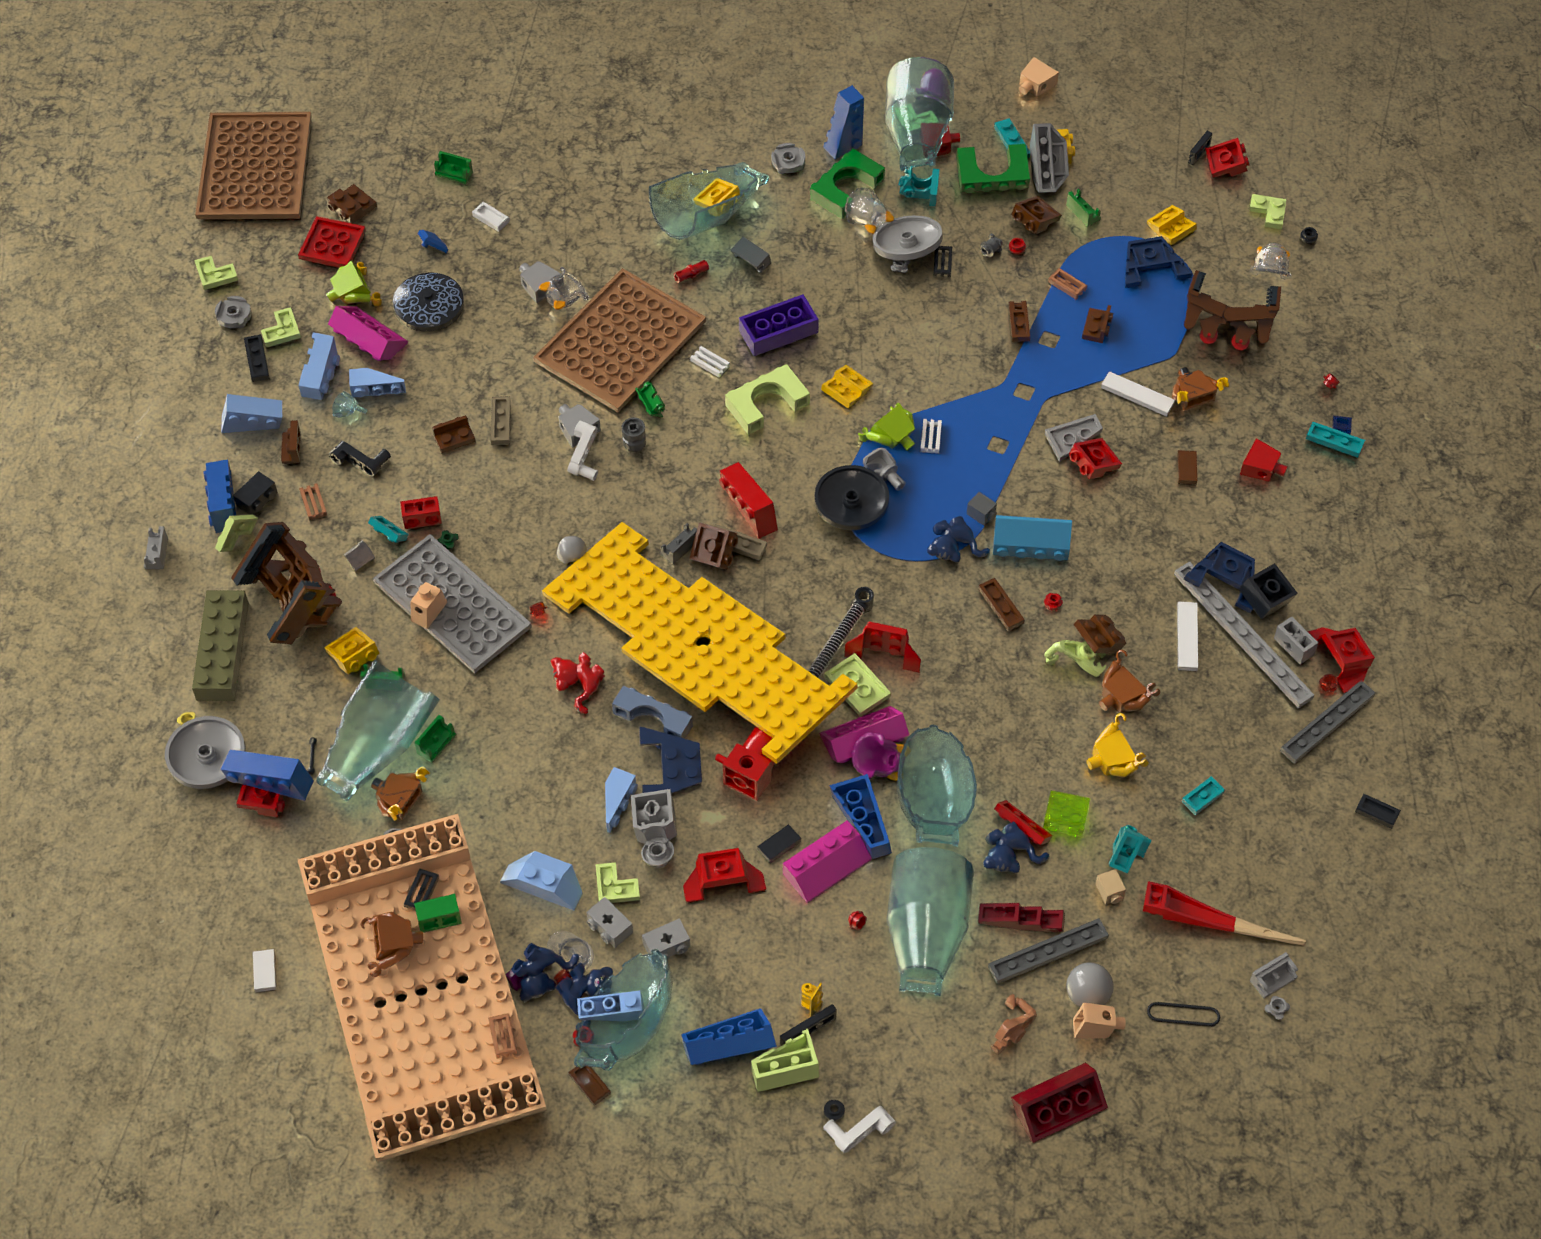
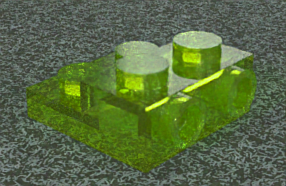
(1066, 813)

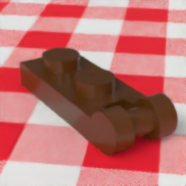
(1019, 321)

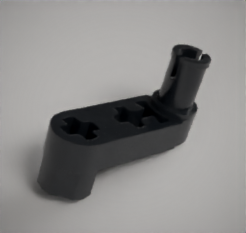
(368, 465)

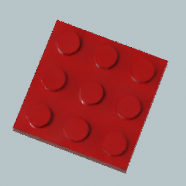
(331, 242)

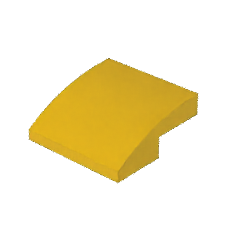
(1172, 224)
(847, 386)

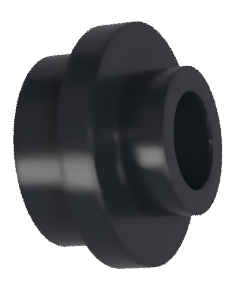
(1309, 235)
(834, 1115)

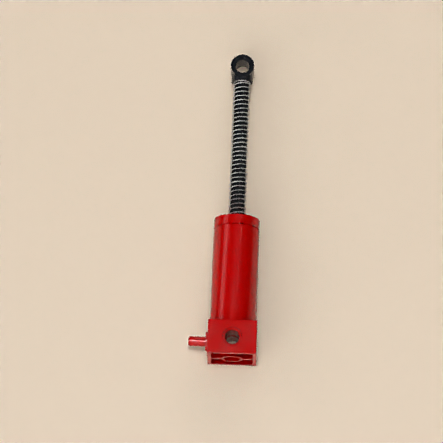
(746, 766)

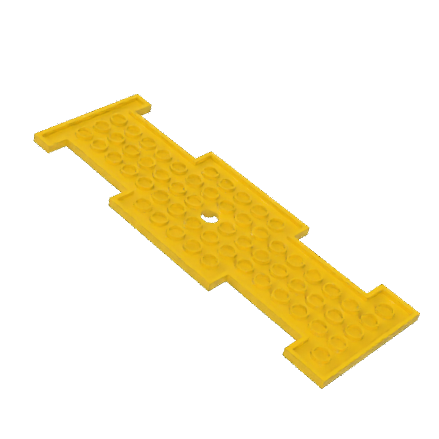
(668, 619)

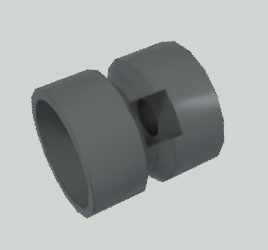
(633, 434)

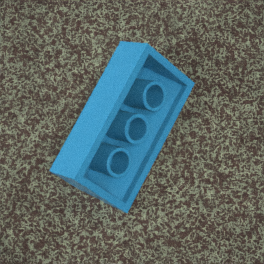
(1032, 537)

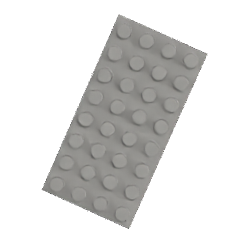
(473, 622)

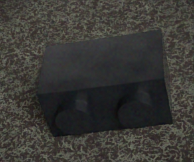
(255, 493)

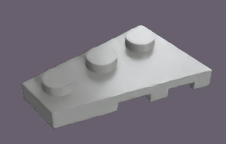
(1066, 435)

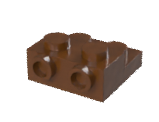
(351, 203)
(1035, 214)
(713, 546)
(1101, 634)

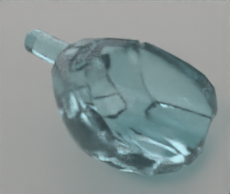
(345, 405)

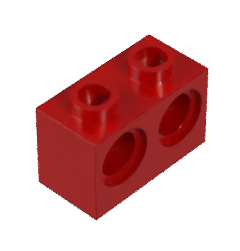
(421, 512)

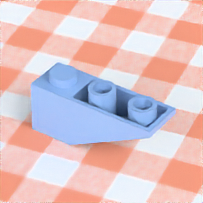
(372, 382)
(618, 789)
(611, 1007)

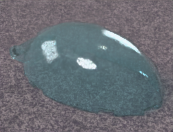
(936, 785)
(616, 1041)

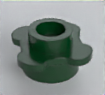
(448, 544)

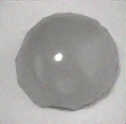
(571, 549)

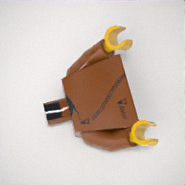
(1196, 388)
(399, 792)

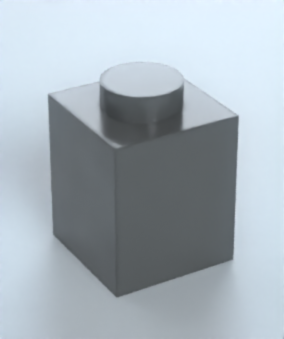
(982, 508)

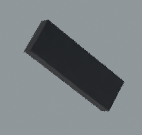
(256, 358)
(812, 1024)

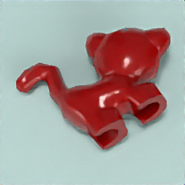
(568, 673)

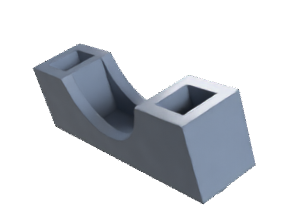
(631, 704)

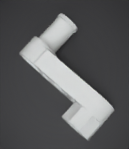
(586, 433)
(845, 1141)

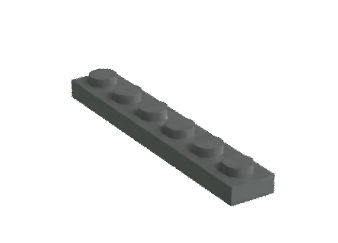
(1327, 722)
(1048, 951)

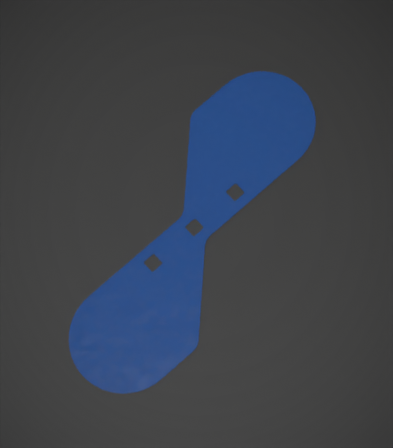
(939, 485)

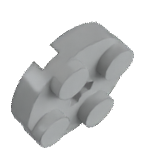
(784, 165)
(235, 320)

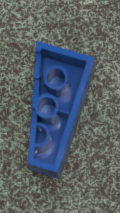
(846, 123)
(269, 773)
(861, 809)

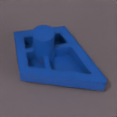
(433, 240)

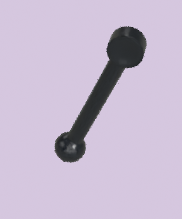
(312, 741)

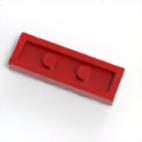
(1032, 829)

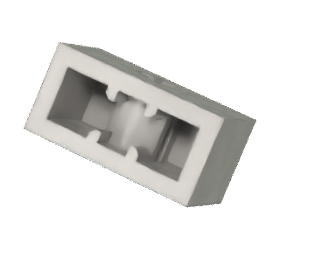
(1296, 640)
(609, 922)
(671, 933)

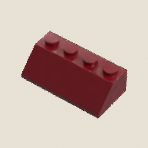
(1059, 1102)

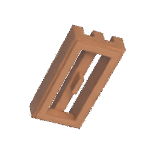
(1065, 285)
(309, 490)
(506, 1051)

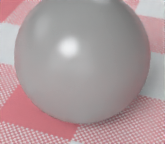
(1089, 984)

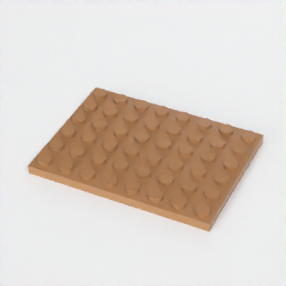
(254, 165)
(619, 339)

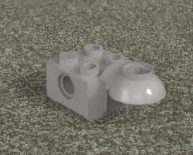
(655, 825)

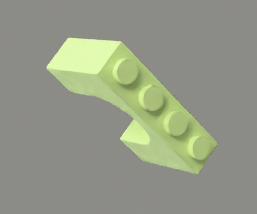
(780, 382)

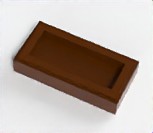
(1187, 467)
(590, 1084)

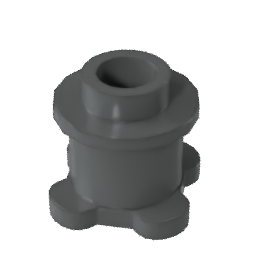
(990, 246)

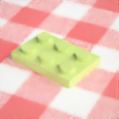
(870, 689)

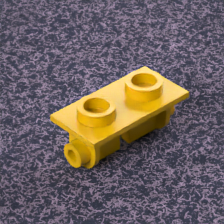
(812, 997)

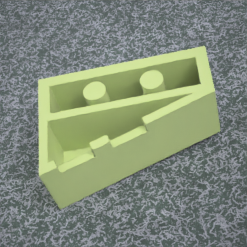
(787, 1064)

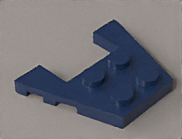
(1149, 255)
(1228, 566)
(679, 760)

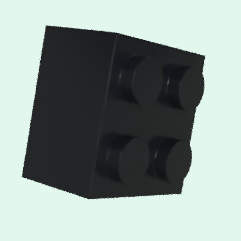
(1268, 591)

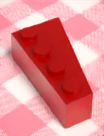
(749, 499)

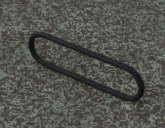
(1181, 1021)

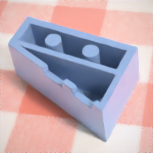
(320, 368)
(250, 414)

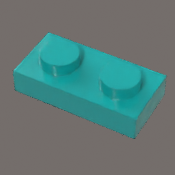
(389, 529)
(1203, 795)

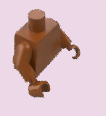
(1123, 690)
(392, 940)

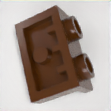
(1096, 324)
(453, 434)
(291, 444)

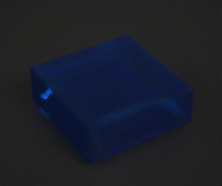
(1342, 424)

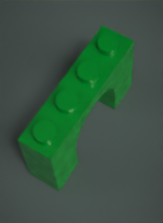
(851, 165)
(973, 179)

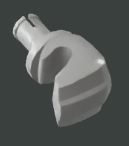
(884, 465)

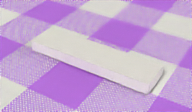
(1138, 393)
(1187, 636)

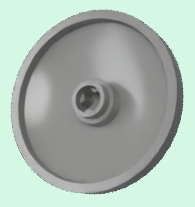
(907, 237)
(199, 750)

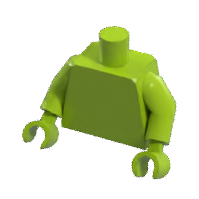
(892, 429)

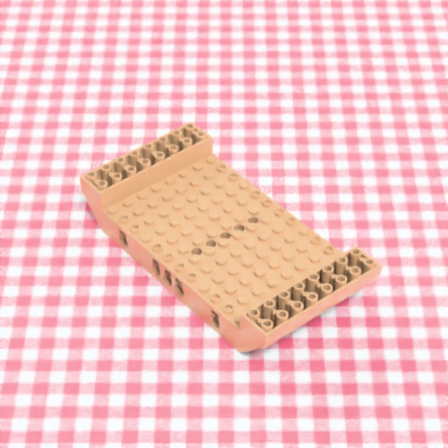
(431, 1060)

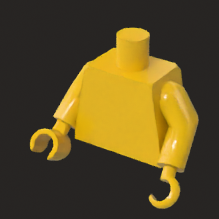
(1114, 753)

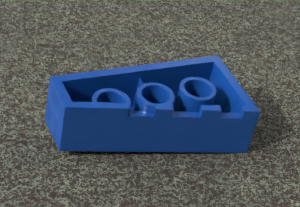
(219, 493)
(729, 1038)

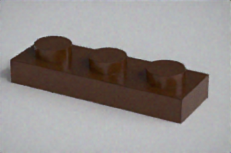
(1001, 604)

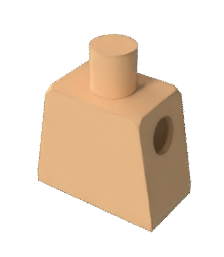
(1037, 78)
(427, 605)
(1096, 1021)

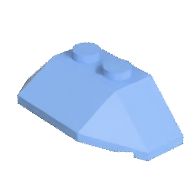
(545, 879)

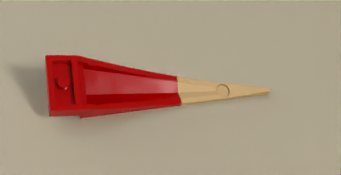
(1179, 907)

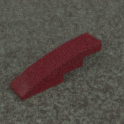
(1021, 918)

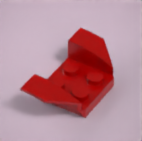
(885, 639)
(1350, 653)
(721, 869)

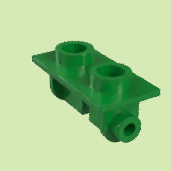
(653, 405)

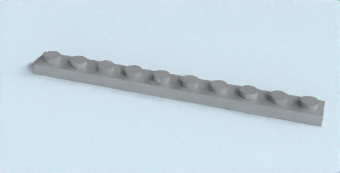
(1247, 638)

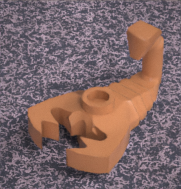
(1013, 1029)

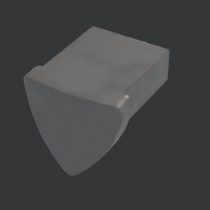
(359, 555)

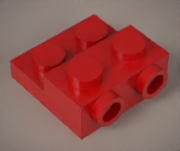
(1227, 158)
(1094, 458)
(262, 801)

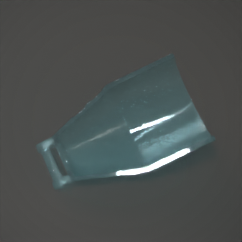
(918, 109)
(679, 215)
(374, 729)
(928, 914)

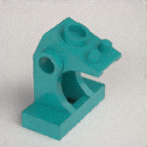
(910, 183)
(1128, 841)

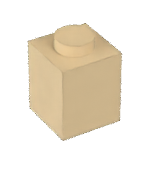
(1110, 887)

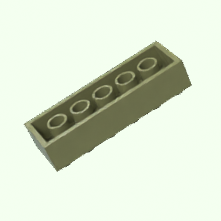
(220, 645)

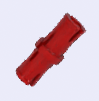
(691, 271)

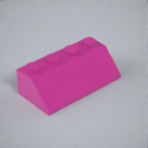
(366, 332)
(841, 738)
(826, 861)

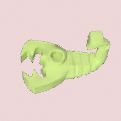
(1077, 651)

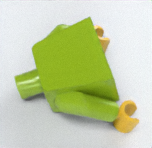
(351, 286)

